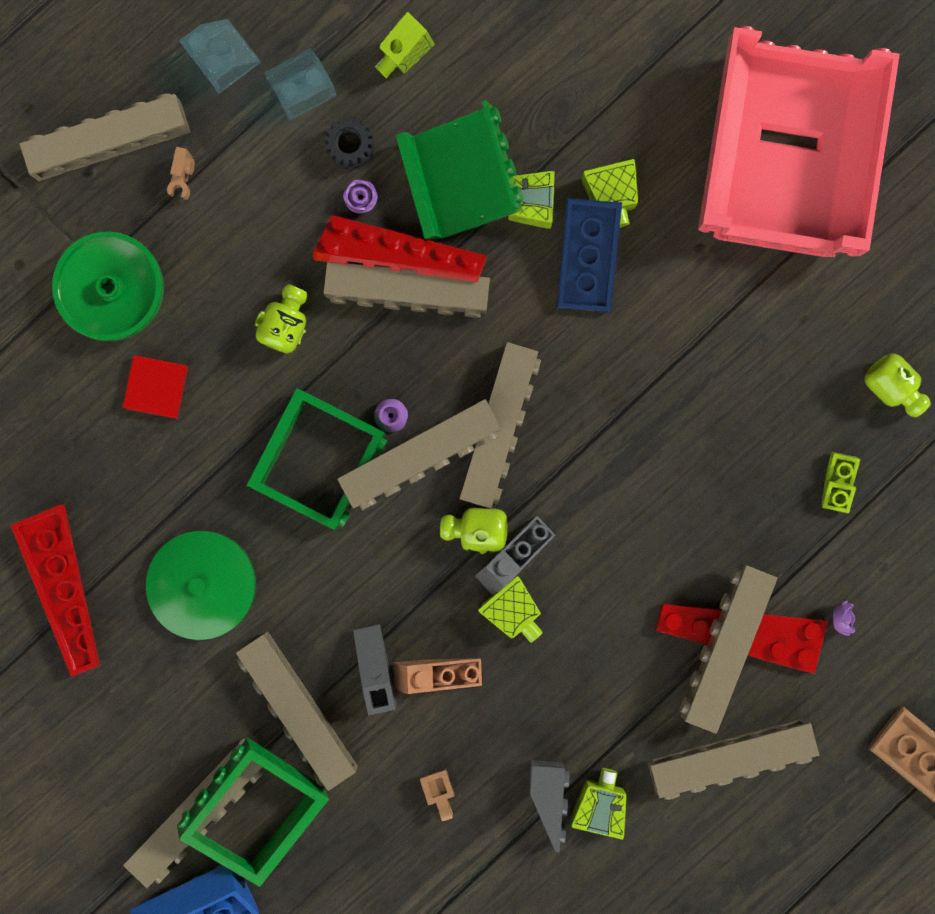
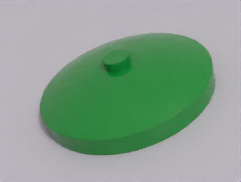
(108, 286)
(200, 585)

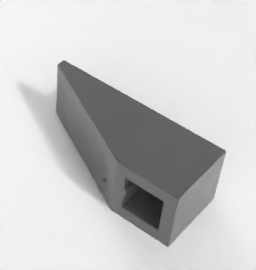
(514, 556)
(374, 670)
(547, 790)

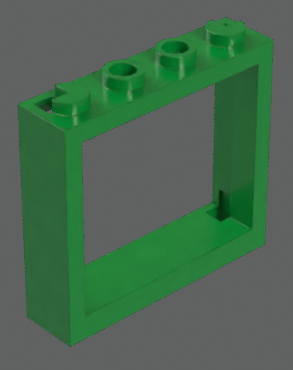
(278, 441)
(282, 839)

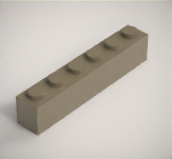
(105, 137)
(405, 288)
(506, 403)
(419, 454)
(727, 648)
(297, 711)
(733, 758)
(164, 846)

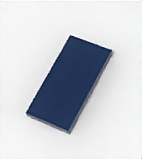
(589, 254)

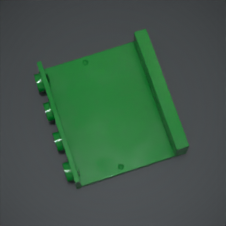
(461, 174)

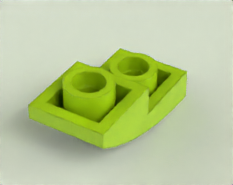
(839, 482)

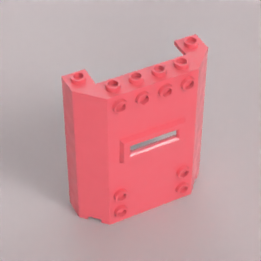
(788, 193)

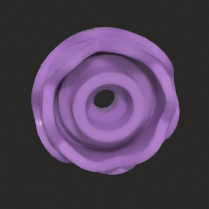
(357, 188)
(399, 417)
(844, 618)

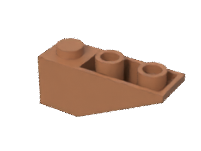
(436, 675)

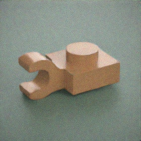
(181, 168)
(438, 790)

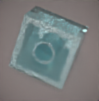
(219, 53)
(300, 83)

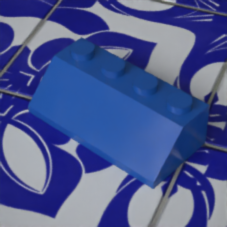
(212, 893)

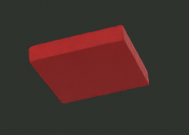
(155, 387)

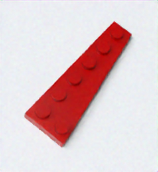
(371, 245)
(53, 566)
(779, 639)

